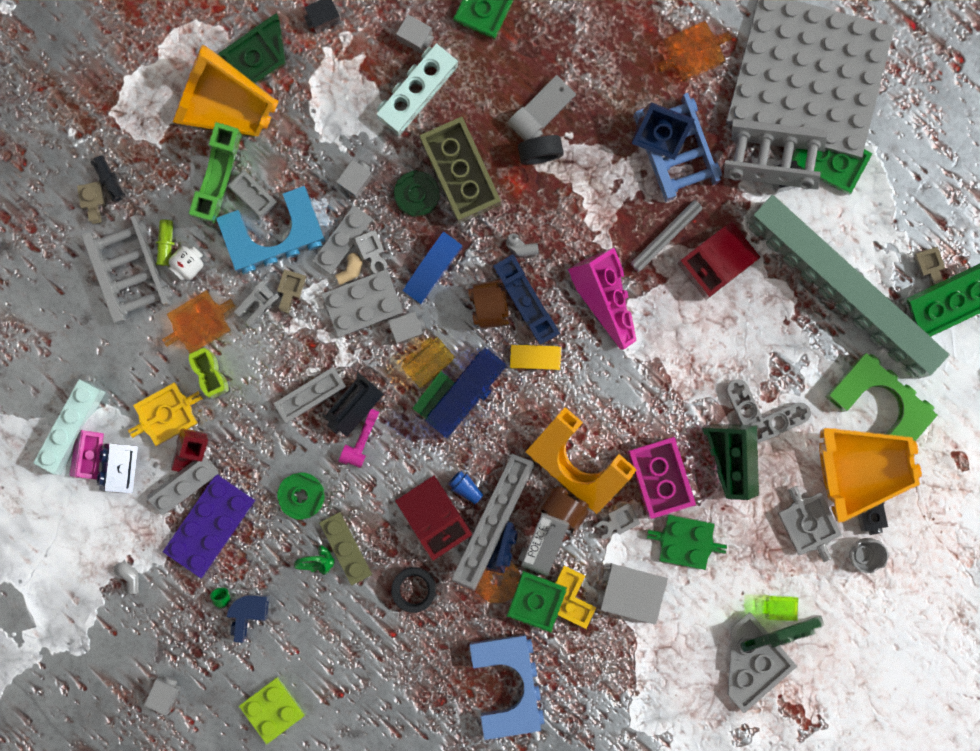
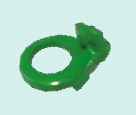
(320, 563)

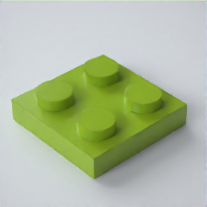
(272, 710)

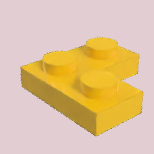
(573, 607)

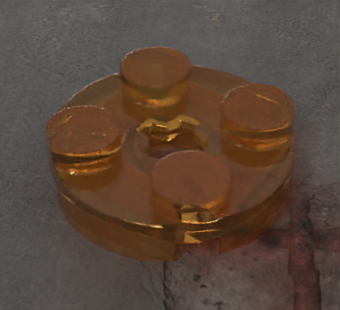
(496, 593)

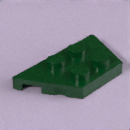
(258, 51)
(784, 635)

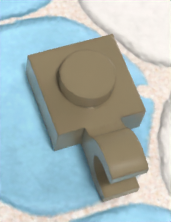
(91, 198)
(930, 264)
(290, 286)

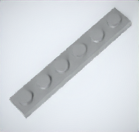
(493, 522)

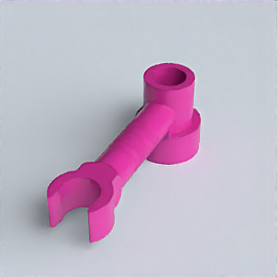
(354, 455)

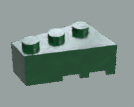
(736, 458)

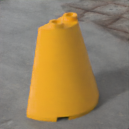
(224, 96)
(865, 469)

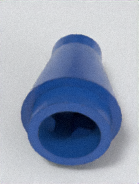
(465, 487)

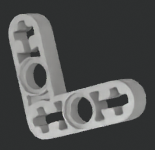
(757, 419)

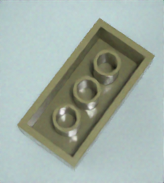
(460, 170)

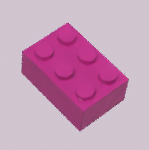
(661, 478)

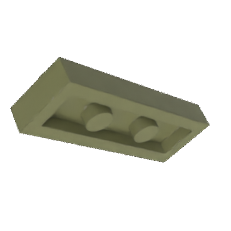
(346, 548)

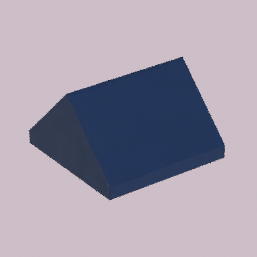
(662, 130)

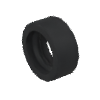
(540, 149)
(400, 602)

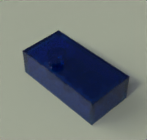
(465, 392)

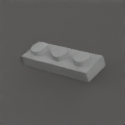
(341, 241)
(309, 395)
(182, 485)

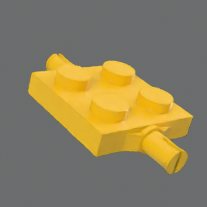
(165, 414)

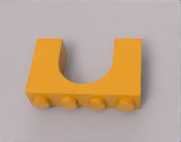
(595, 488)

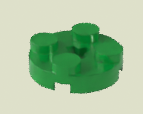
(288, 500)

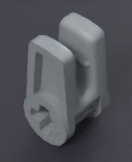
(264, 303)

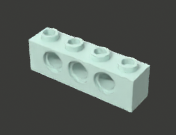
(432, 57)

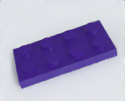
(209, 526)

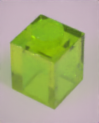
(780, 607)

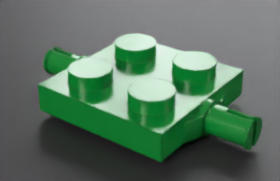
(686, 541)

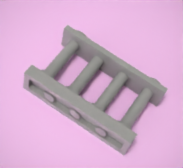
(776, 135)
(103, 266)

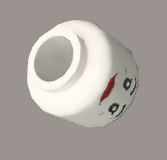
(185, 263)

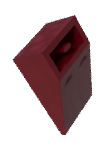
(718, 260)
(433, 517)

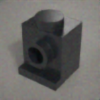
(867, 524)

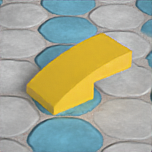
(535, 357)

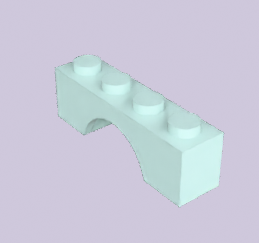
(60, 441)

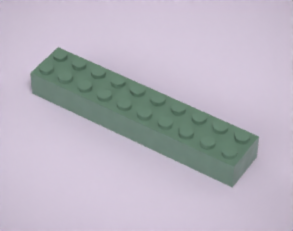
(847, 288)

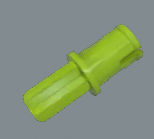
(164, 242)

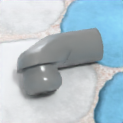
(519, 248)
(130, 575)

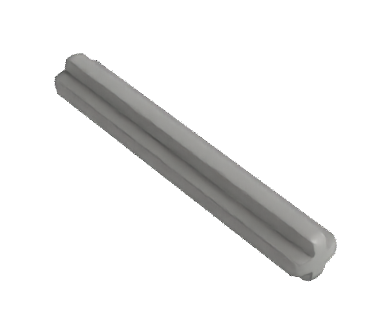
(666, 236)

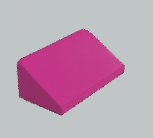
(86, 455)

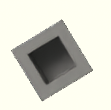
(415, 34)
(355, 178)
(407, 327)
(163, 695)

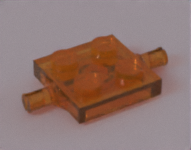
(694, 51)
(199, 322)

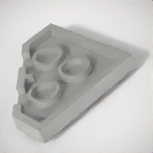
(757, 670)

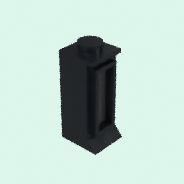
(353, 406)

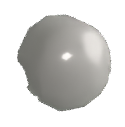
(868, 555)

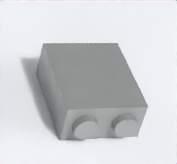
(632, 593)

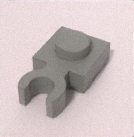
(369, 248)
(621, 520)

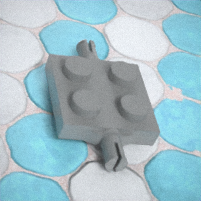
(809, 524)

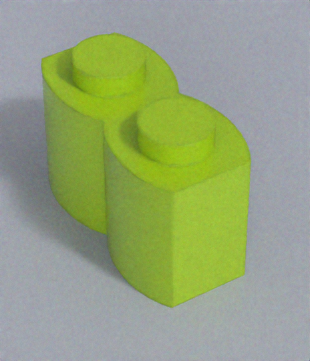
(206, 367)

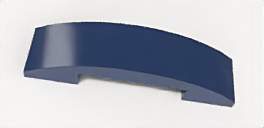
(526, 300)

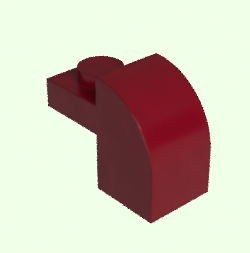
(190, 447)

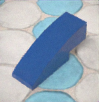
(432, 268)

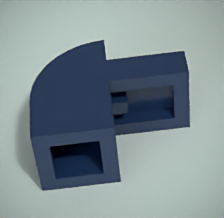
(247, 607)

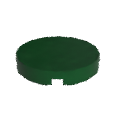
(416, 193)

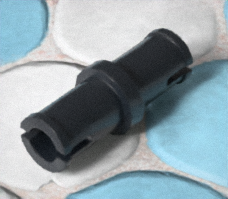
(108, 179)

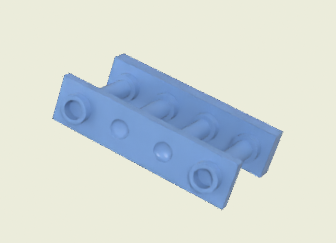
(662, 164)

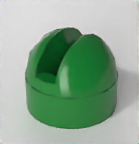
(220, 597)

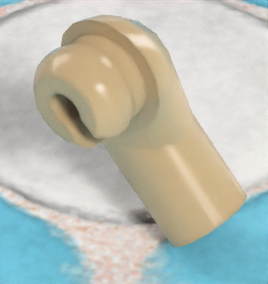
(352, 270)

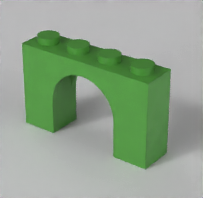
(209, 199)
(866, 372)

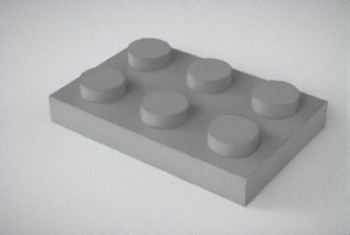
(362, 303)

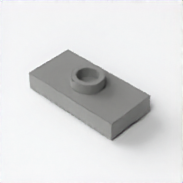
(252, 194)

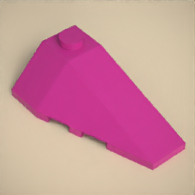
(601, 288)

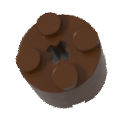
(489, 304)
(560, 506)

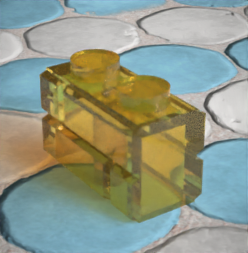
(427, 362)

